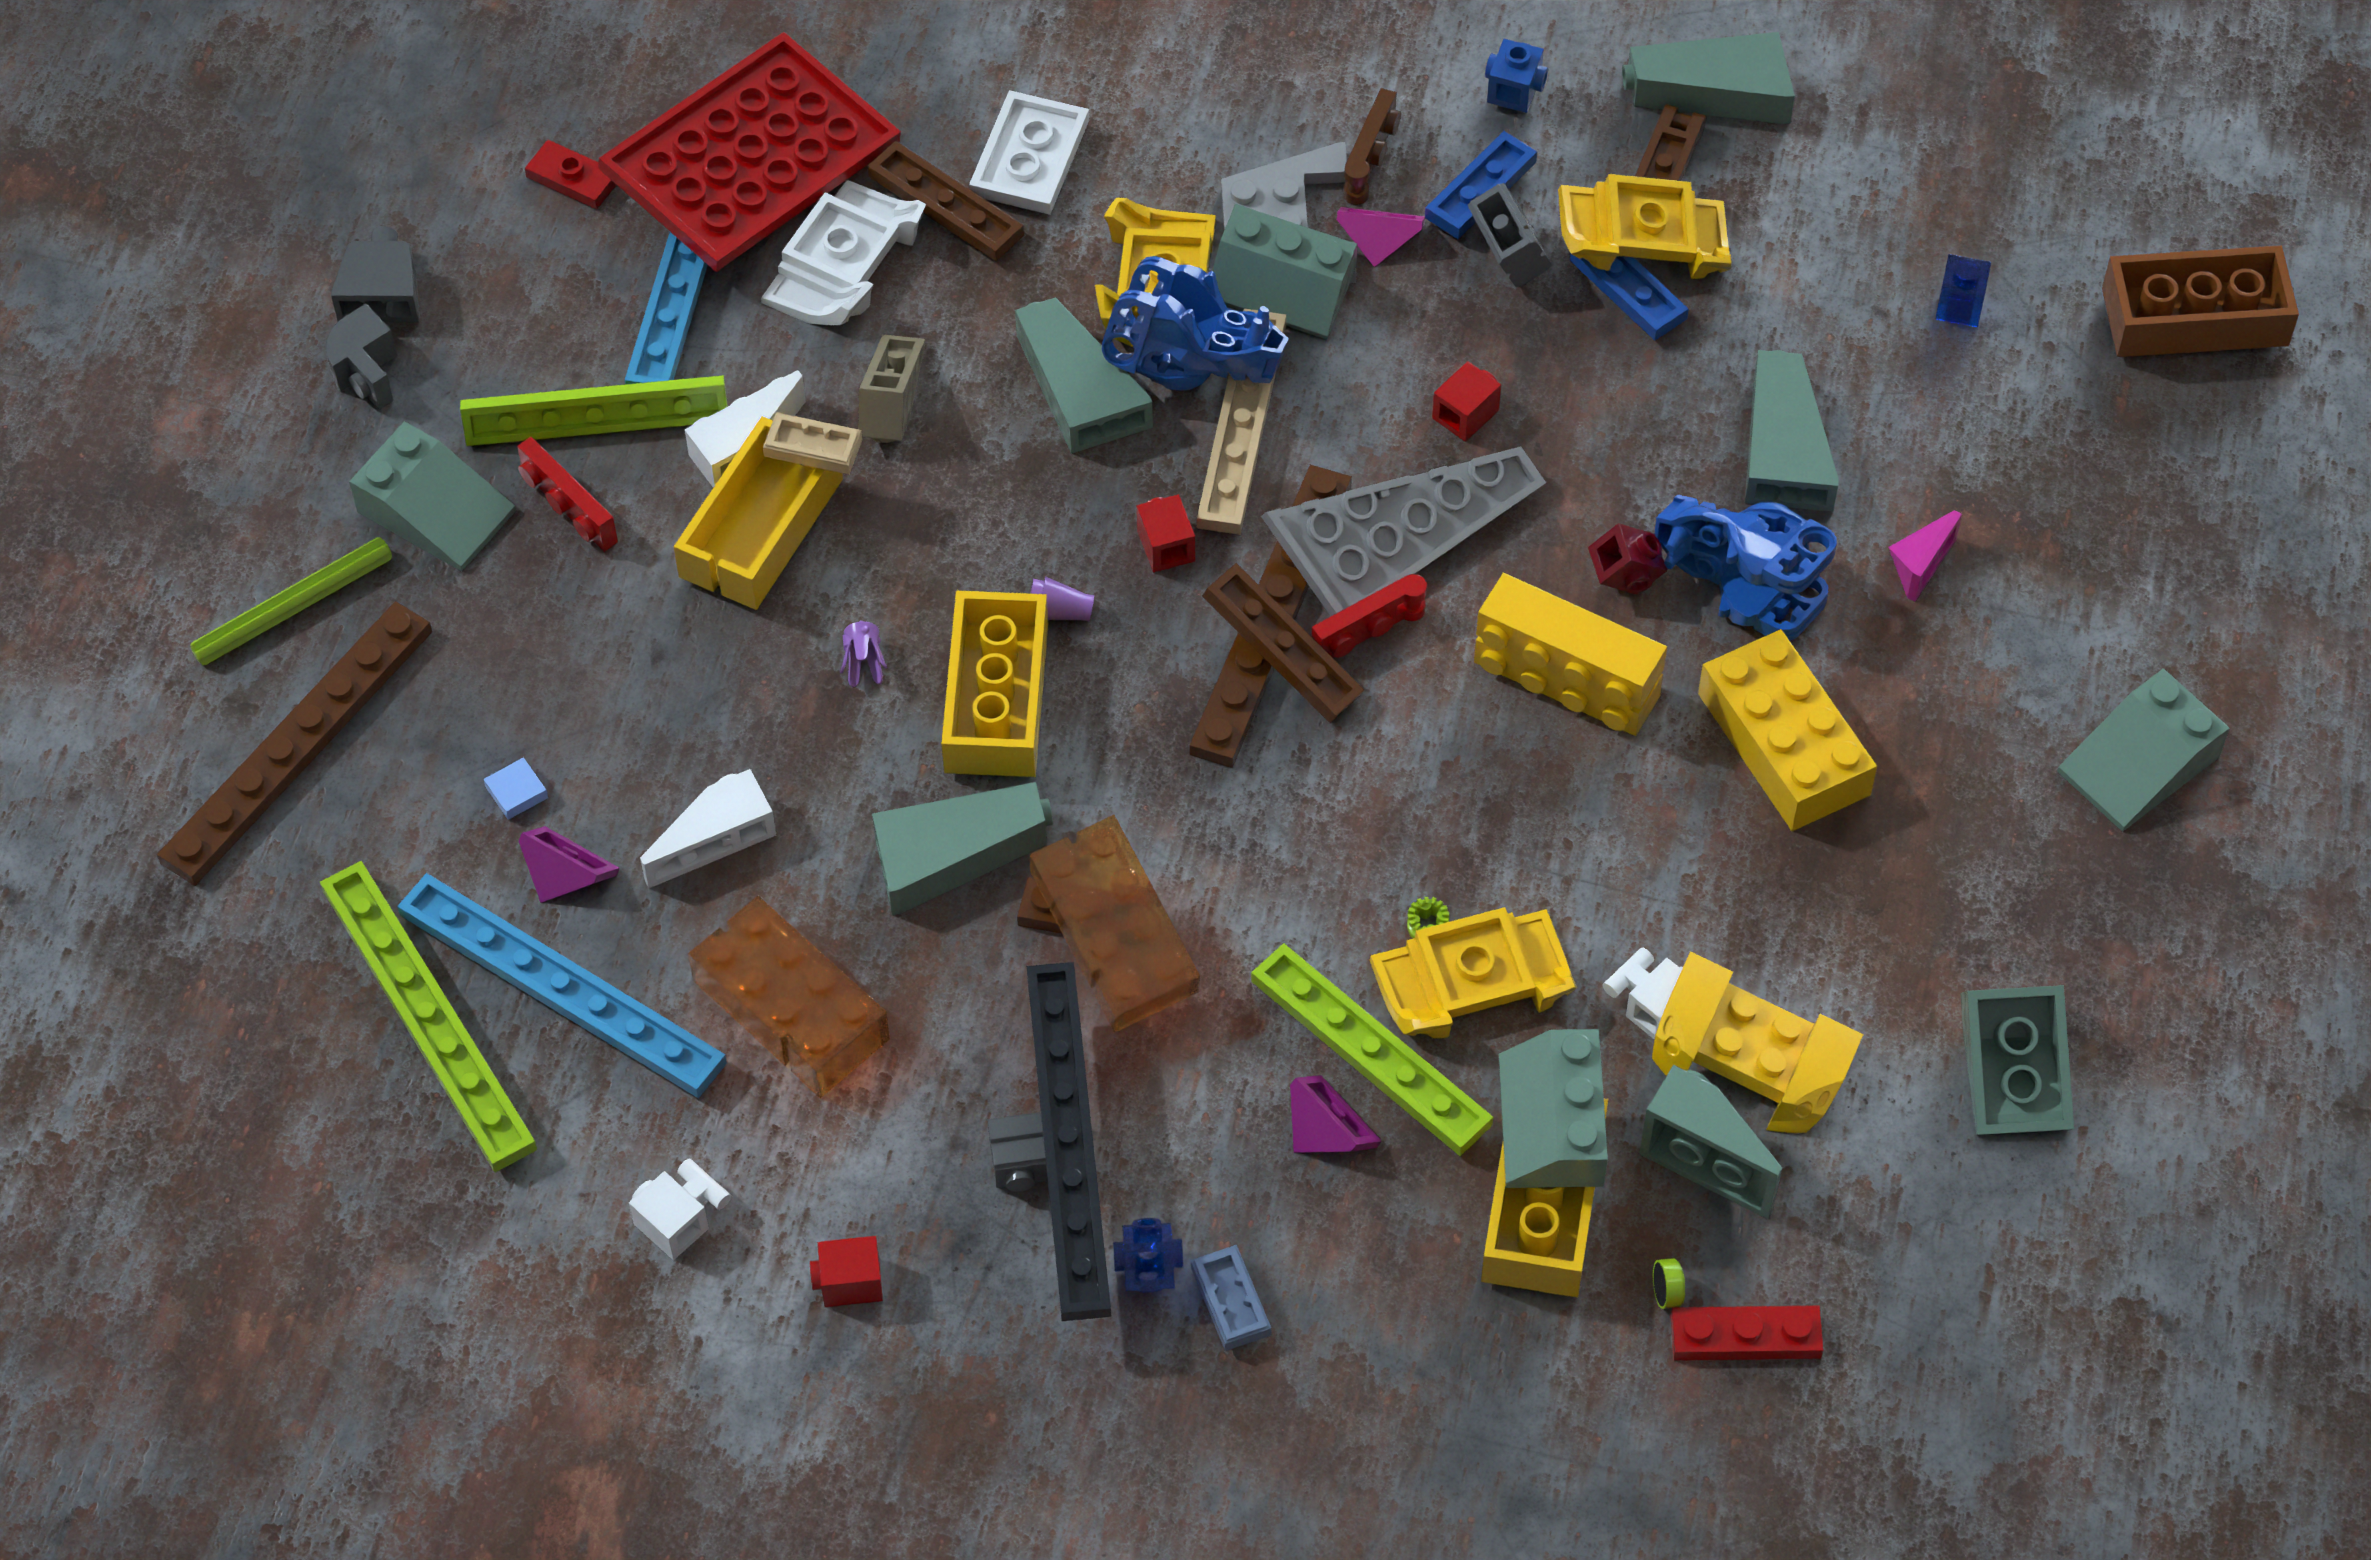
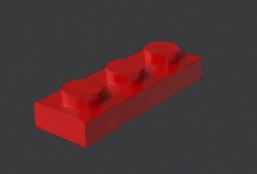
(566, 494)
(1746, 1333)

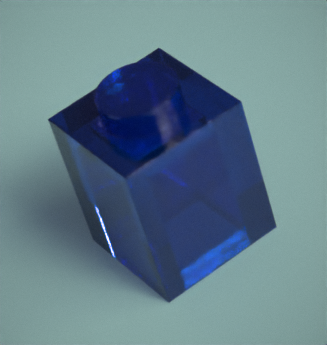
(1963, 290)

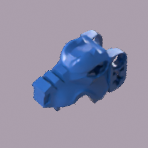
(1189, 331)
(1754, 558)

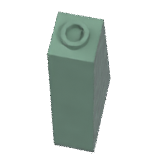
(1714, 77)
(1084, 391)
(1787, 438)
(955, 840)

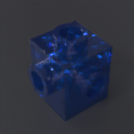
(1148, 1270)

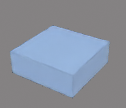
(515, 788)

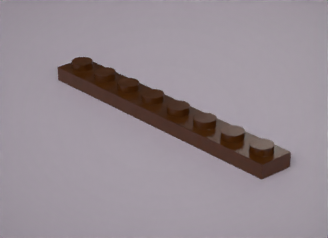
(1245, 669)
(294, 743)

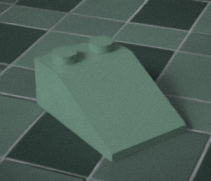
(429, 497)
(2145, 750)
(2018, 1059)
(1706, 1140)

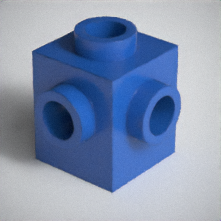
(1515, 75)

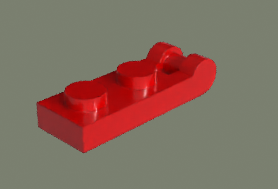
(1372, 616)

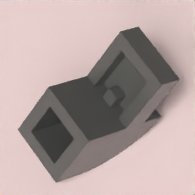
(357, 351)

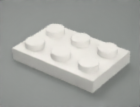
(1029, 152)

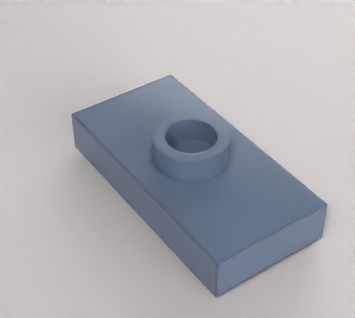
(1230, 1297)

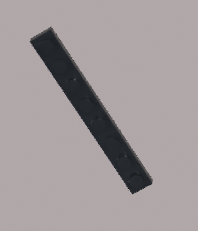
(1068, 1142)

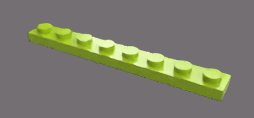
(428, 1017)

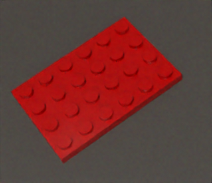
(749, 151)

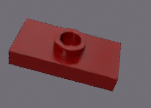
(569, 174)

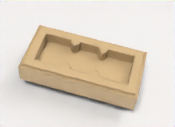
(812, 443)

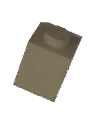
(890, 388)

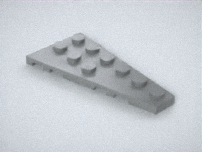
(1398, 526)

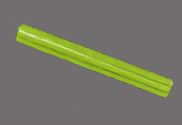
(291, 601)

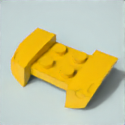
(1644, 221)
(1153, 232)
(1472, 968)
(1754, 1044)

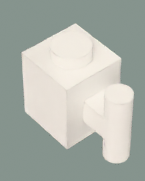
(1648, 990)
(673, 1213)

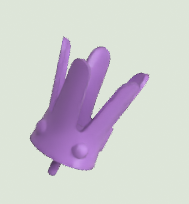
(861, 643)

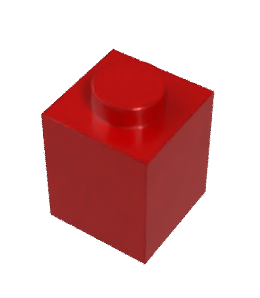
(1466, 401)
(1165, 533)
(847, 1271)

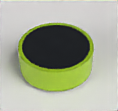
(1668, 1283)

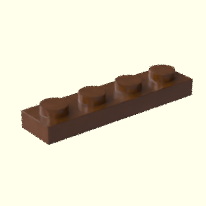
(946, 200)
(1283, 642)

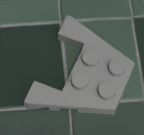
(1280, 186)

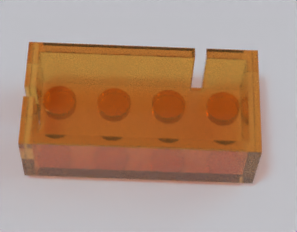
(1114, 923)
(785, 989)

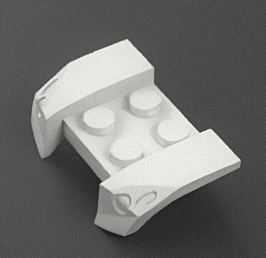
(837, 252)

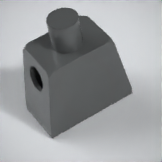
(380, 276)

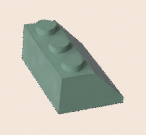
(1284, 269)
(1554, 1111)

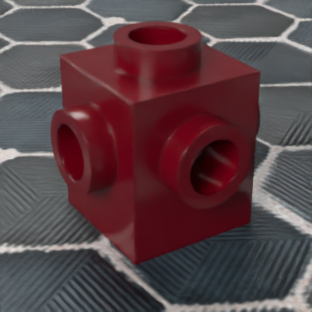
(1627, 559)

